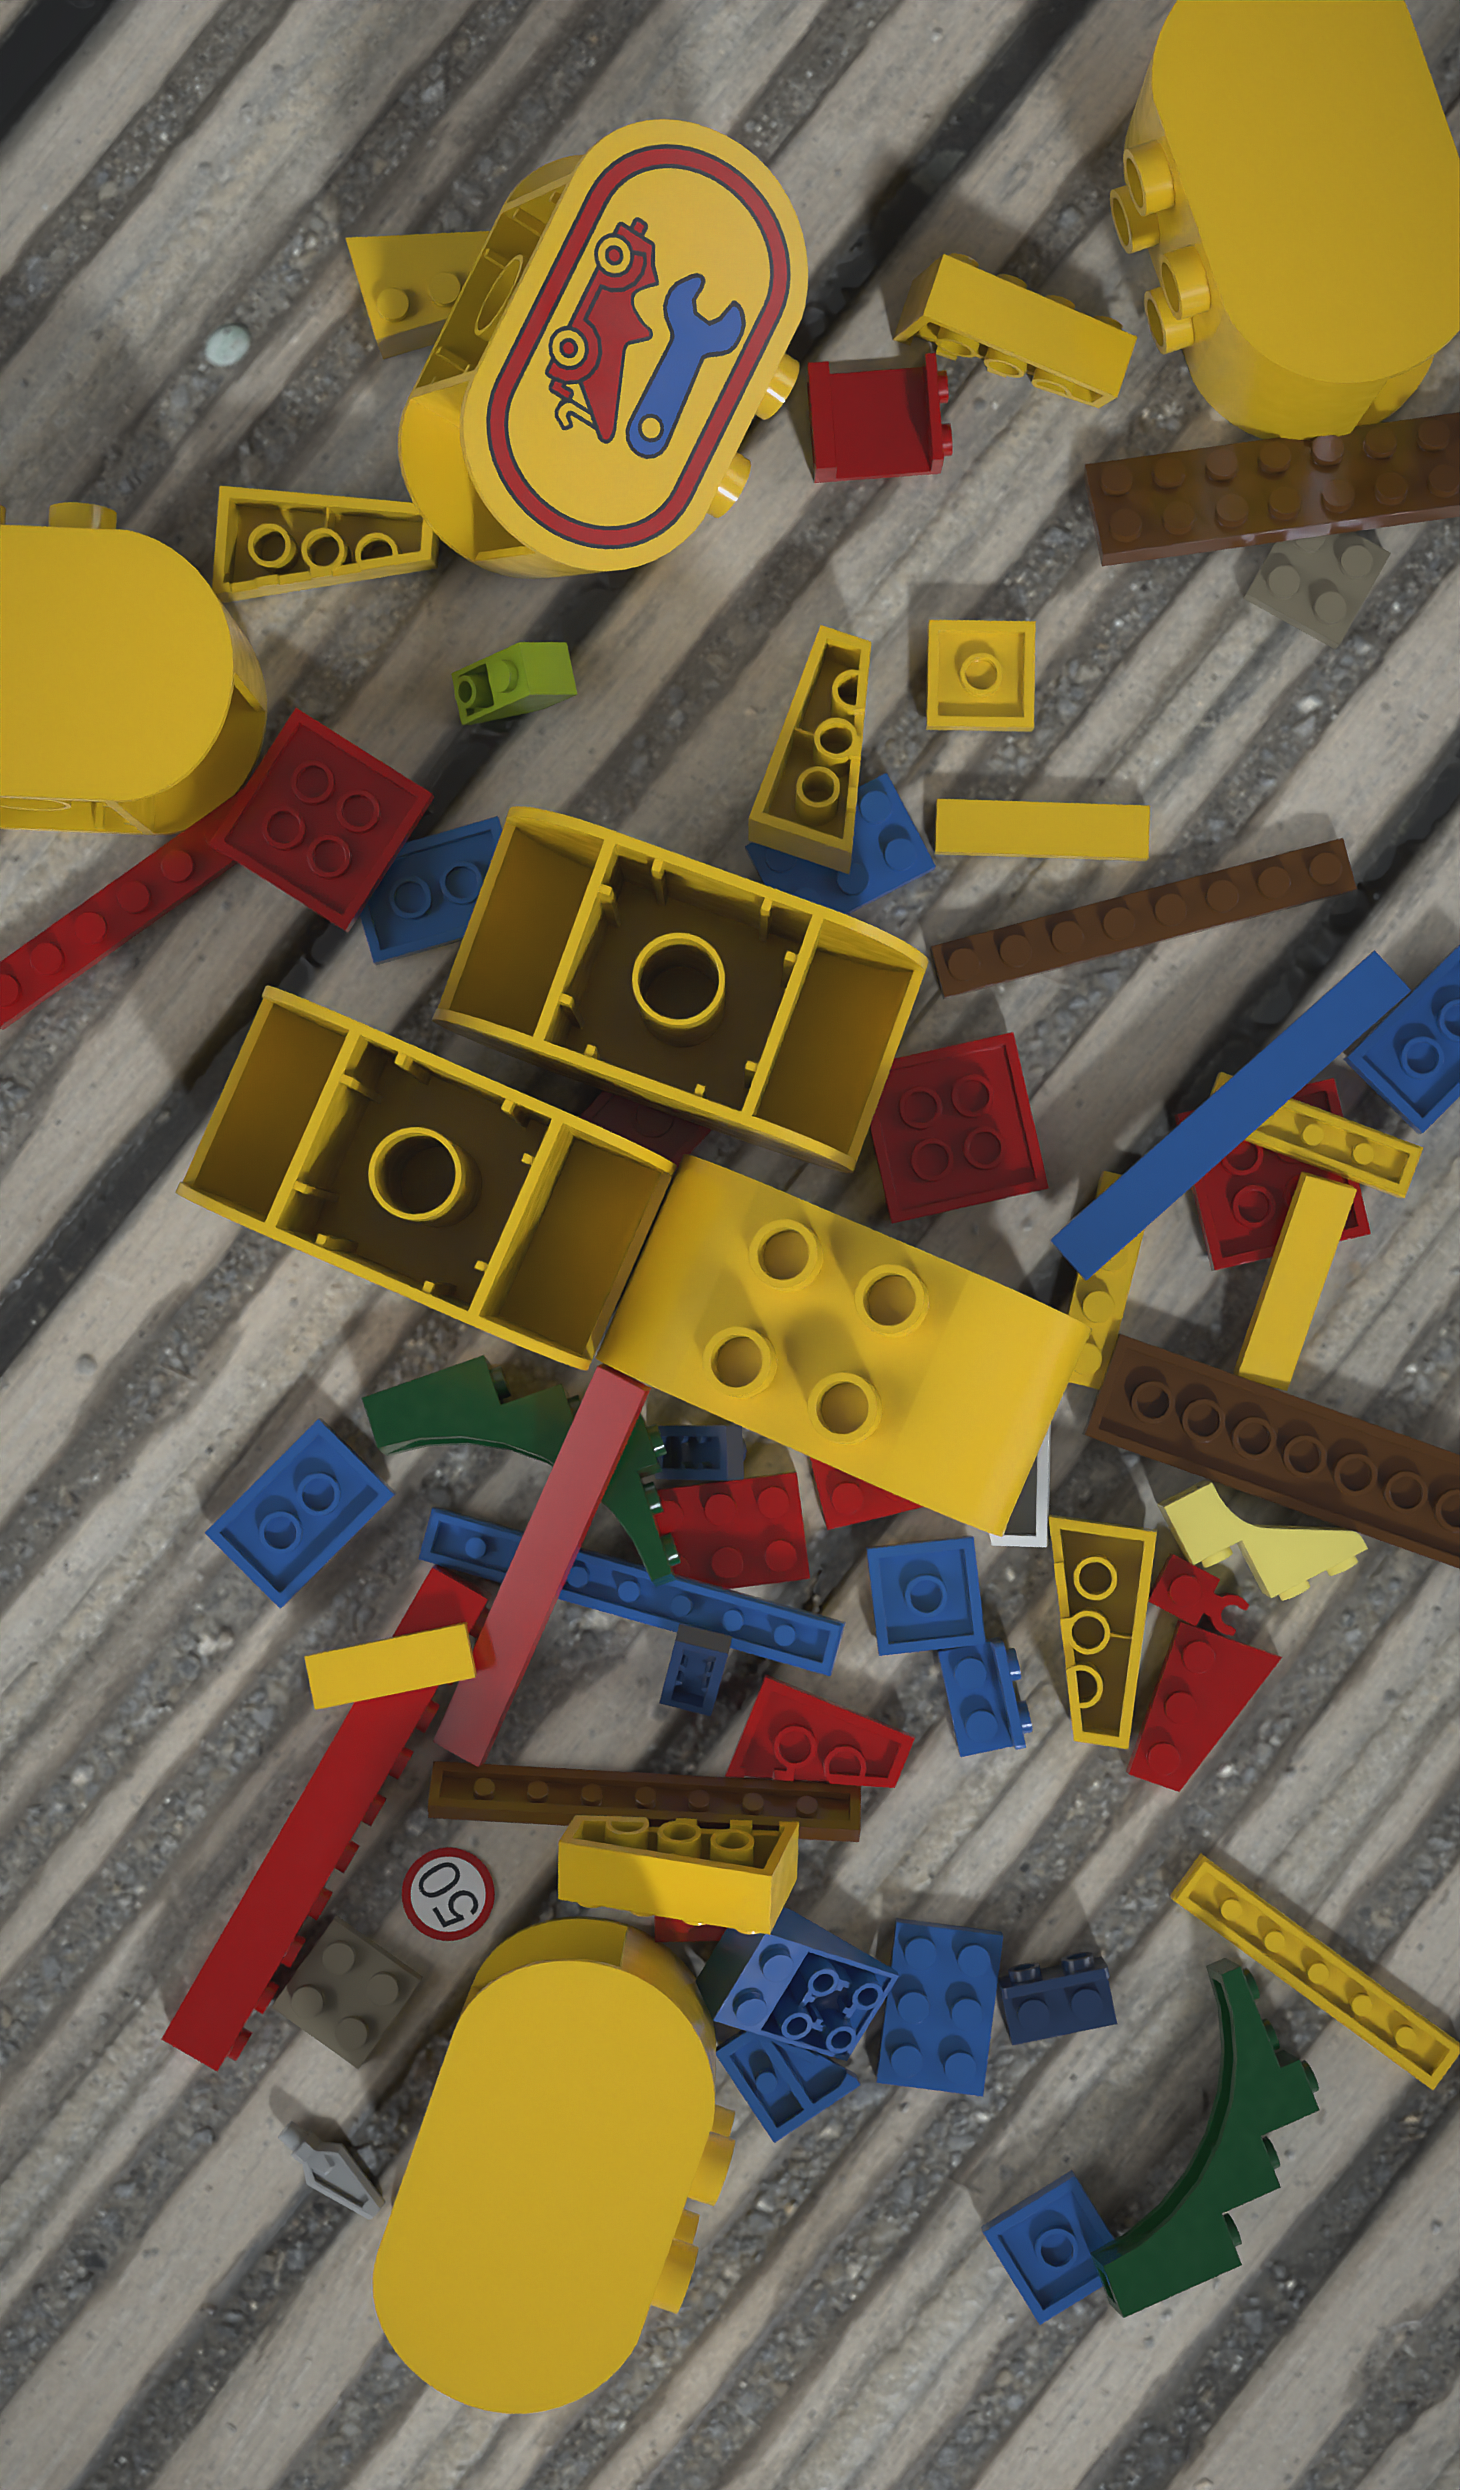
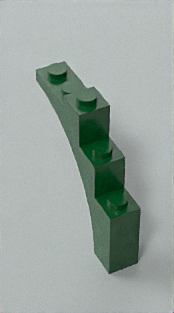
(468, 1408)
(1187, 2233)

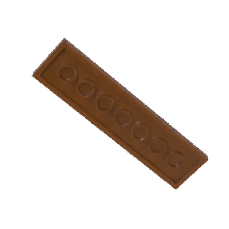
(1275, 490)
(1280, 1448)

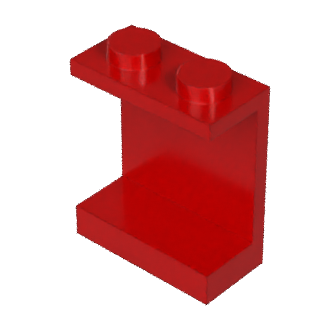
(877, 422)

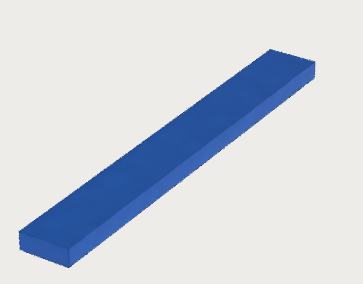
(1230, 1115)
(628, 1592)

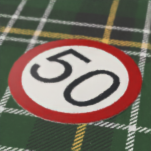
(448, 1894)

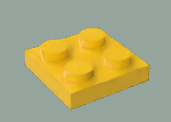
(980, 675)

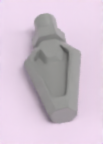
(332, 2171)

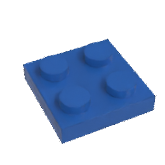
(925, 1595)
(1049, 2245)

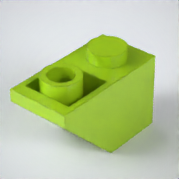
(514, 682)

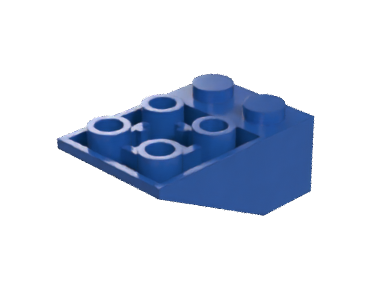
(795, 1985)

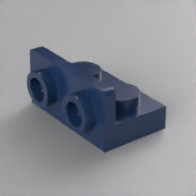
(1057, 1998)

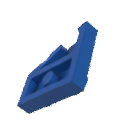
(782, 2080)

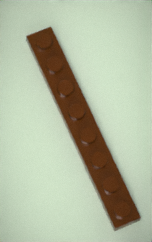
(1143, 918)
(559, 1794)

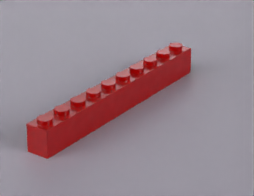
(315, 1842)

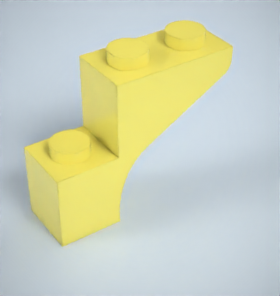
(1277, 1555)

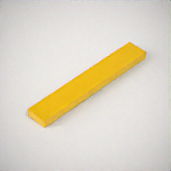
(1316, 1971)

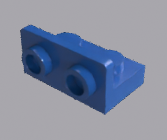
(984, 1697)

